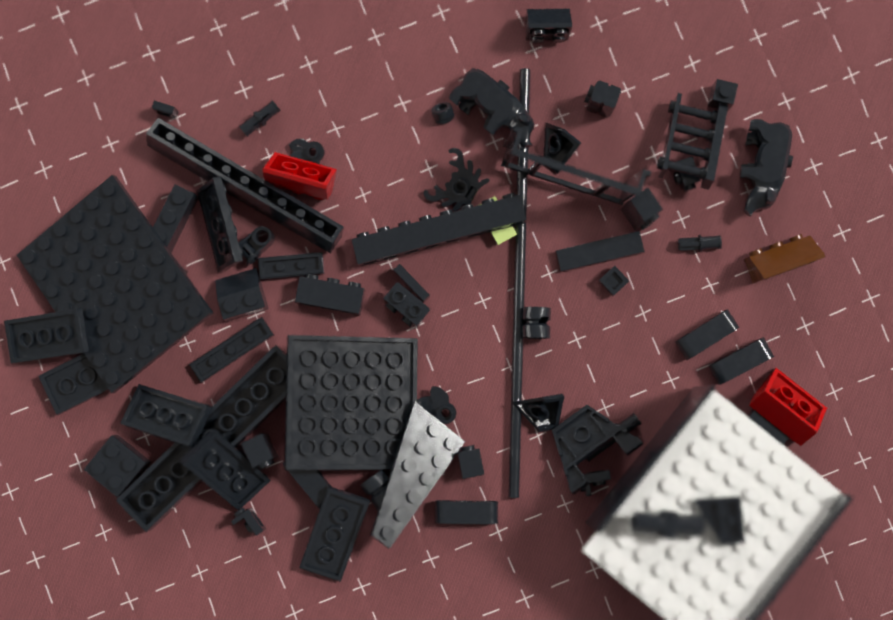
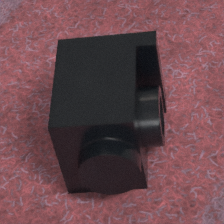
(686, 181)

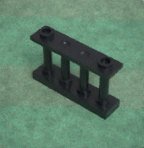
(713, 136)

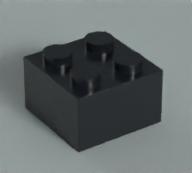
(117, 465)

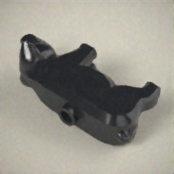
(495, 101)
(769, 165)

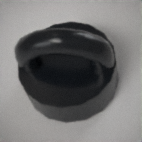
(443, 113)

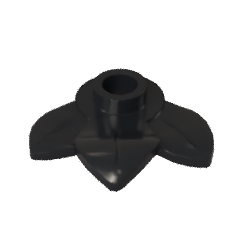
(302, 148)
(436, 403)

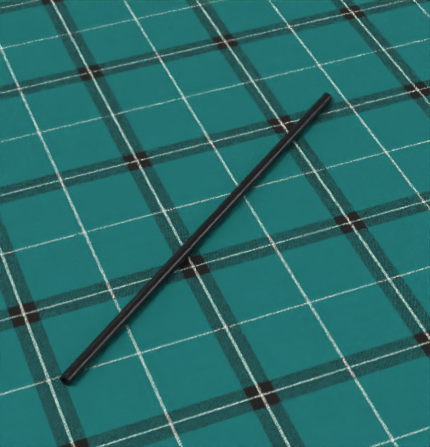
(519, 295)

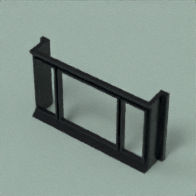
(630, 188)

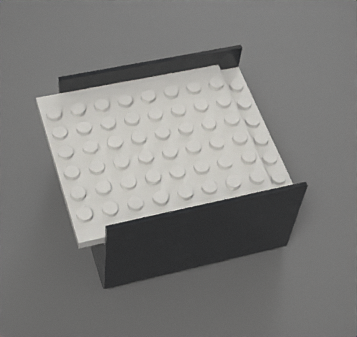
(704, 453)

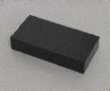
(412, 283)

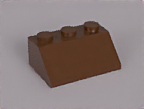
(783, 257)

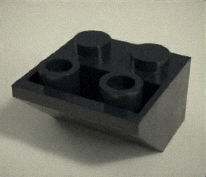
(548, 25)

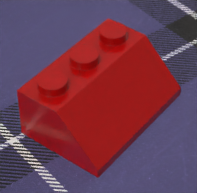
(300, 176)
(788, 407)

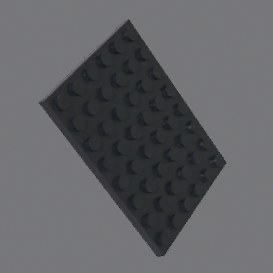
(122, 278)

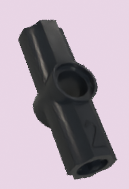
(668, 524)

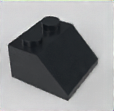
(240, 295)

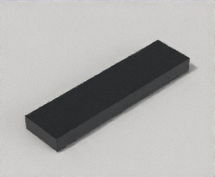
(599, 251)
(231, 350)

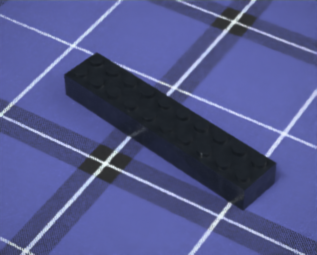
(231, 416)

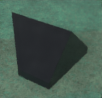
(559, 144)
(542, 412)

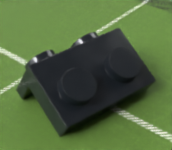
(406, 304)

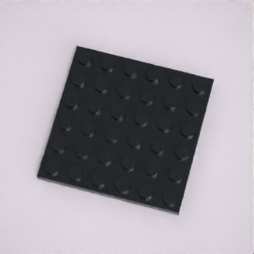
(347, 400)

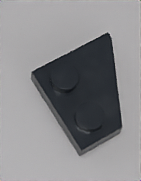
(724, 517)

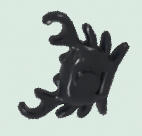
(462, 185)

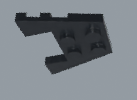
(584, 435)

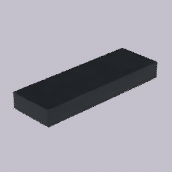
(291, 266)

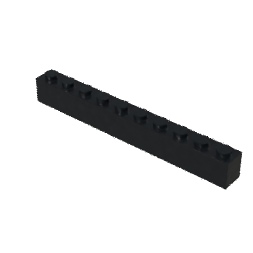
(244, 185)

